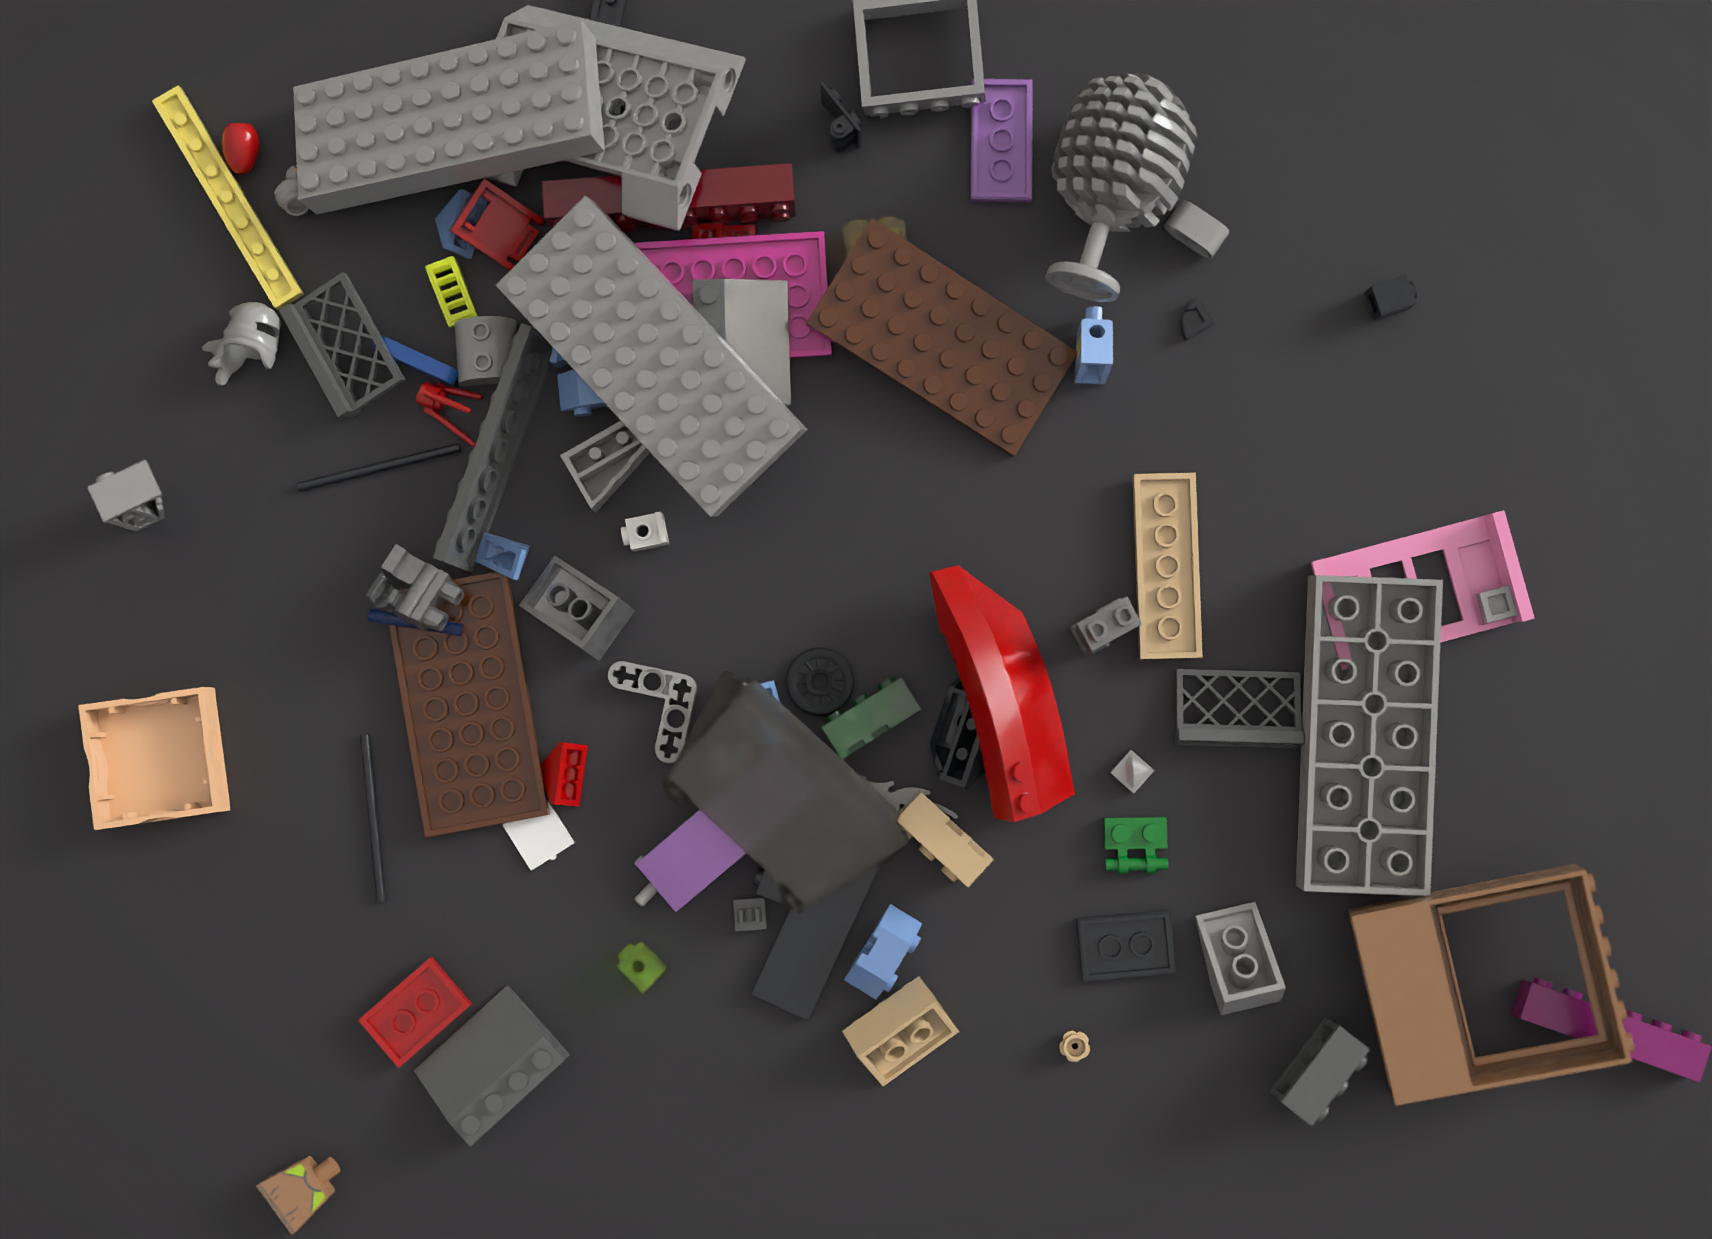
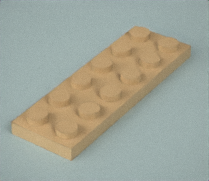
(1167, 566)

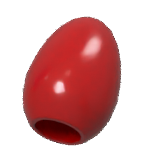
(240, 147)

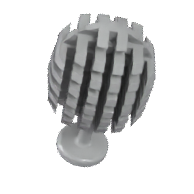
(1117, 164)

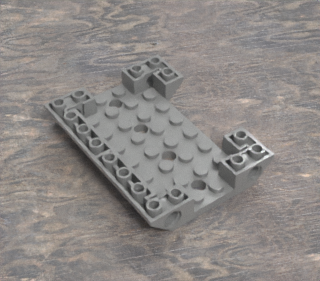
(657, 84)

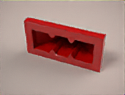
(564, 773)

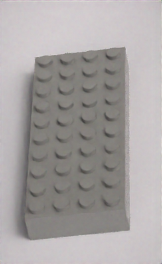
(448, 118)
(651, 357)
(1369, 737)

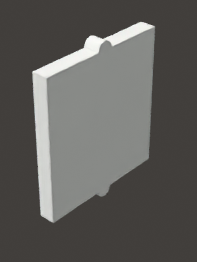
(539, 837)

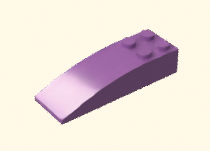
(689, 860)

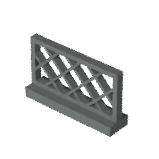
(318, 354)
(1238, 735)

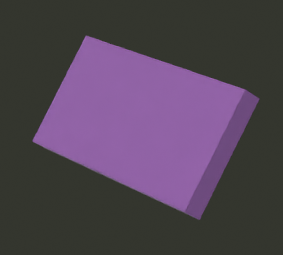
(1002, 142)

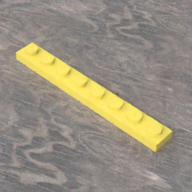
(228, 197)

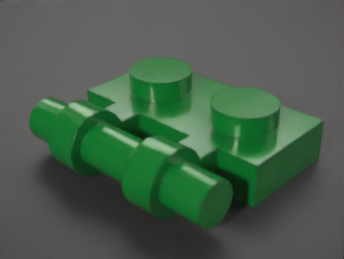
(1135, 833)

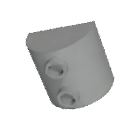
(483, 348)

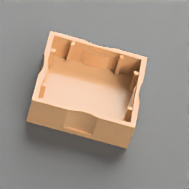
(154, 758)

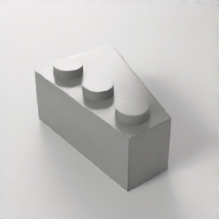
(604, 462)

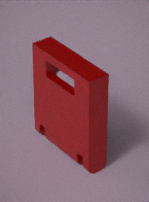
(502, 227)

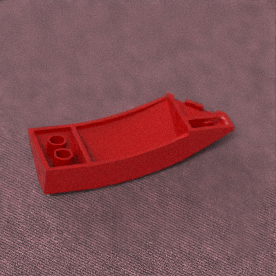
(1006, 695)

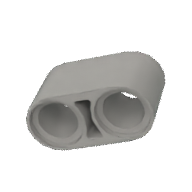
(1196, 229)

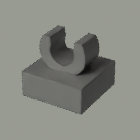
(750, 914)

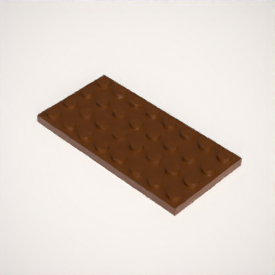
(941, 337)
(470, 714)

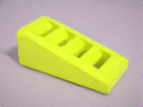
(444, 266)

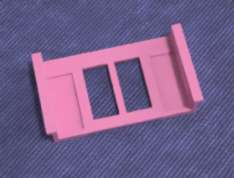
(1477, 558)

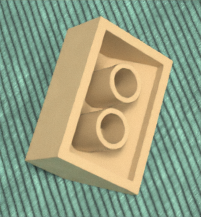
(900, 1031)

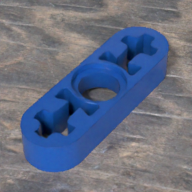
(421, 362)

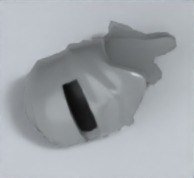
(250, 334)

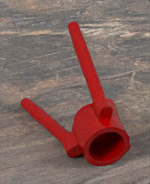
(435, 398)

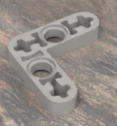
(665, 691)

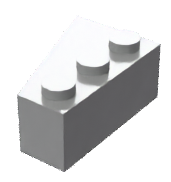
(128, 497)

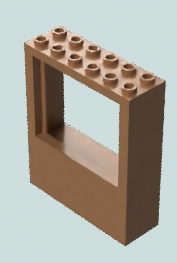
(1420, 1002)

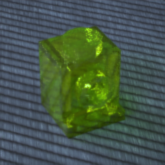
(652, 965)

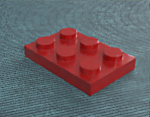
(415, 1012)

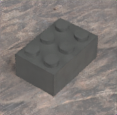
(1320, 1071)

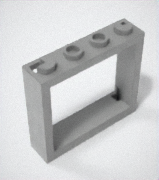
(912, 102)

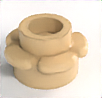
(1066, 1046)

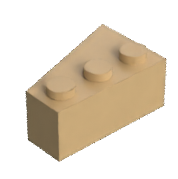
(943, 839)

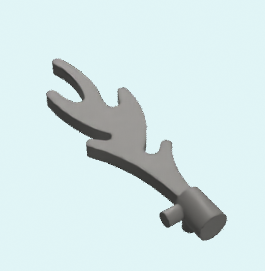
(903, 795)

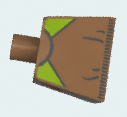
(299, 1190)

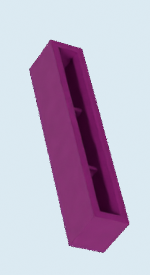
(1574, 1017)

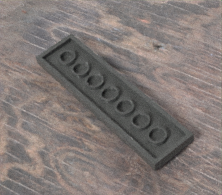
(495, 449)

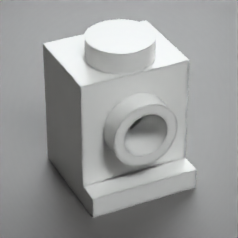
(656, 536)

